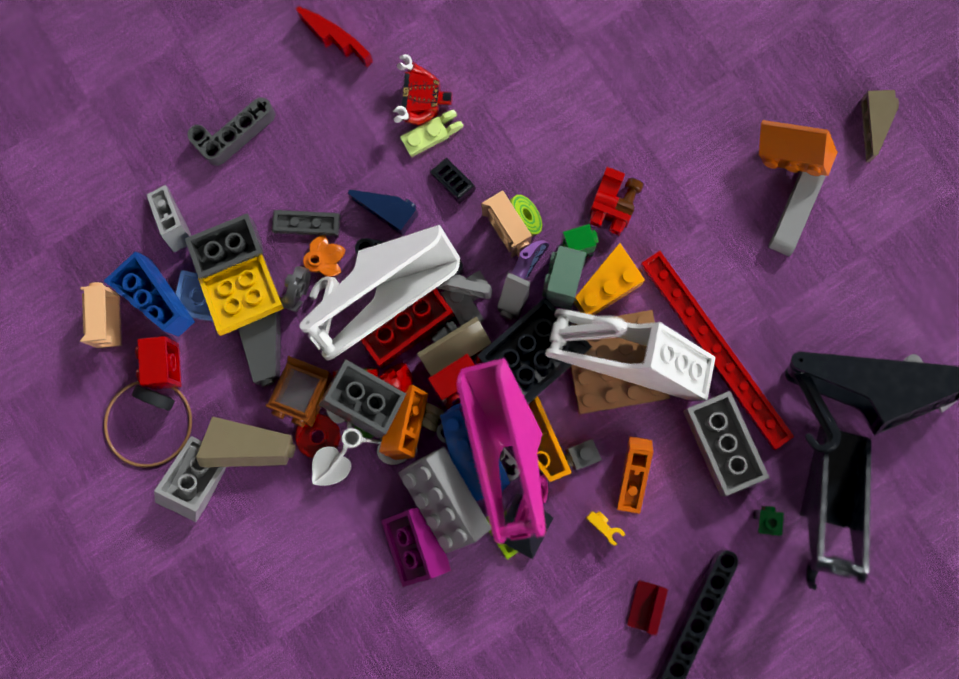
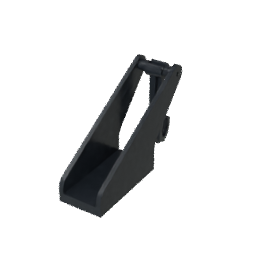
(881, 389)
(841, 496)

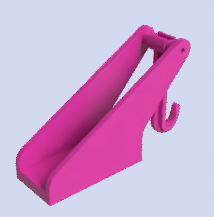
(499, 419)

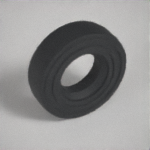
(153, 398)

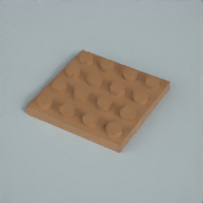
(602, 392)

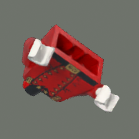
(420, 94)

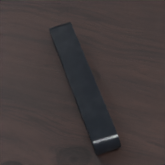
(696, 612)

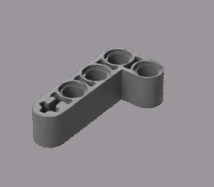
(233, 128)

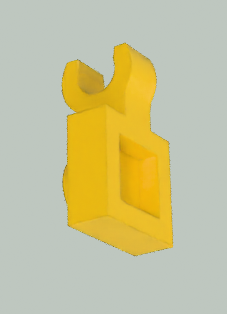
(599, 521)

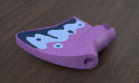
(528, 258)

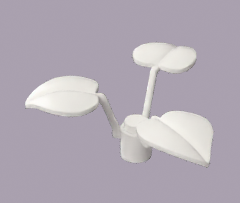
(331, 466)

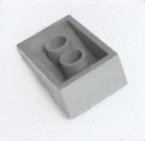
(187, 485)

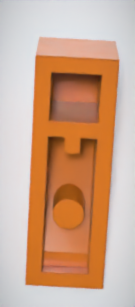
(405, 428)
(635, 474)

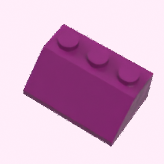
(414, 547)

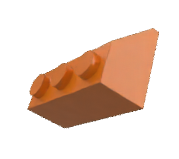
(796, 148)

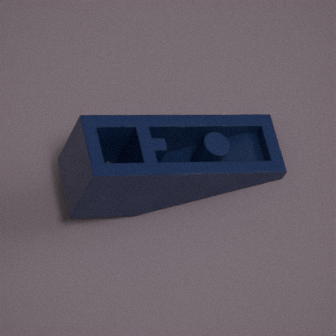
(389, 209)

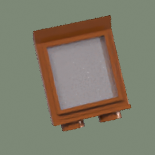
(299, 392)

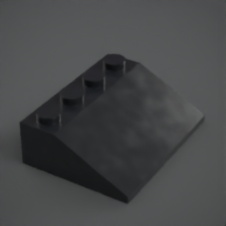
(525, 350)

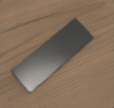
(306, 223)

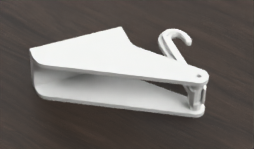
(401, 271)
(670, 362)

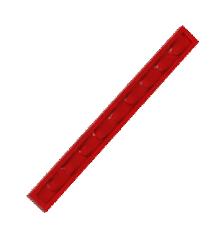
(711, 340)

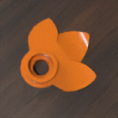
(327, 255)

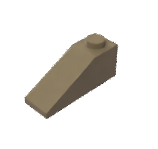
(877, 114)

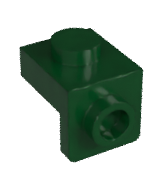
(769, 521)

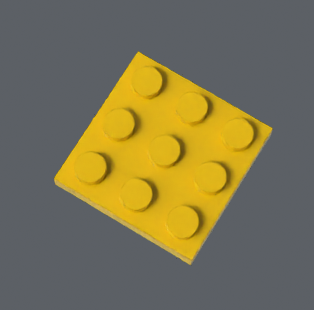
(240, 295)

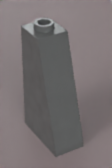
(262, 348)

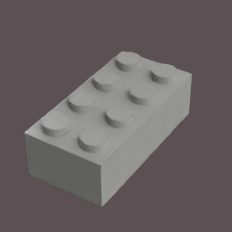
(725, 444)
(445, 500)

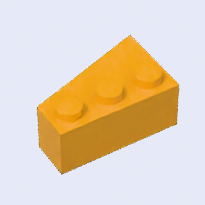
(609, 283)

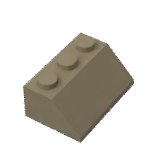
(466, 339)

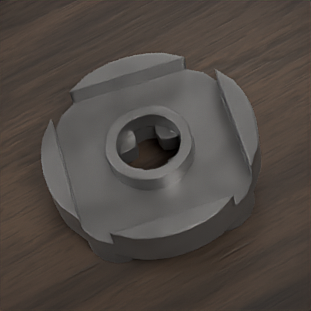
(297, 286)

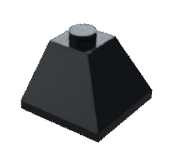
(529, 545)

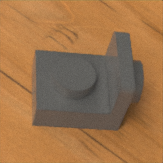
(582, 455)

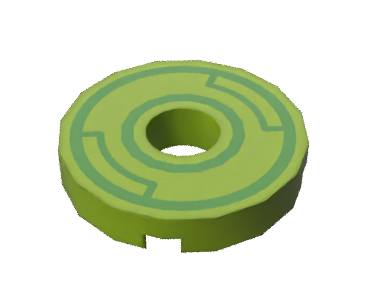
(528, 213)

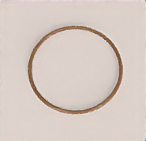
(154, 464)

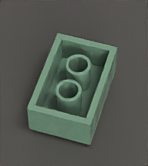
(563, 277)

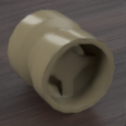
(432, 417)

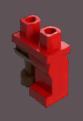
(610, 206)

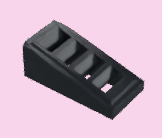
(464, 192)

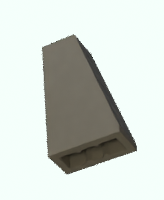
(240, 444)

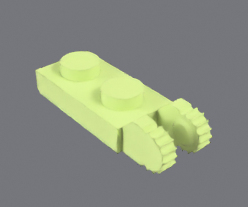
(430, 133)

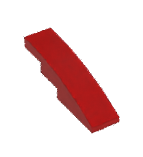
(329, 33)

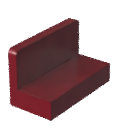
(647, 607)

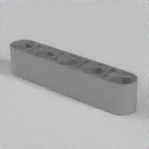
(796, 213)

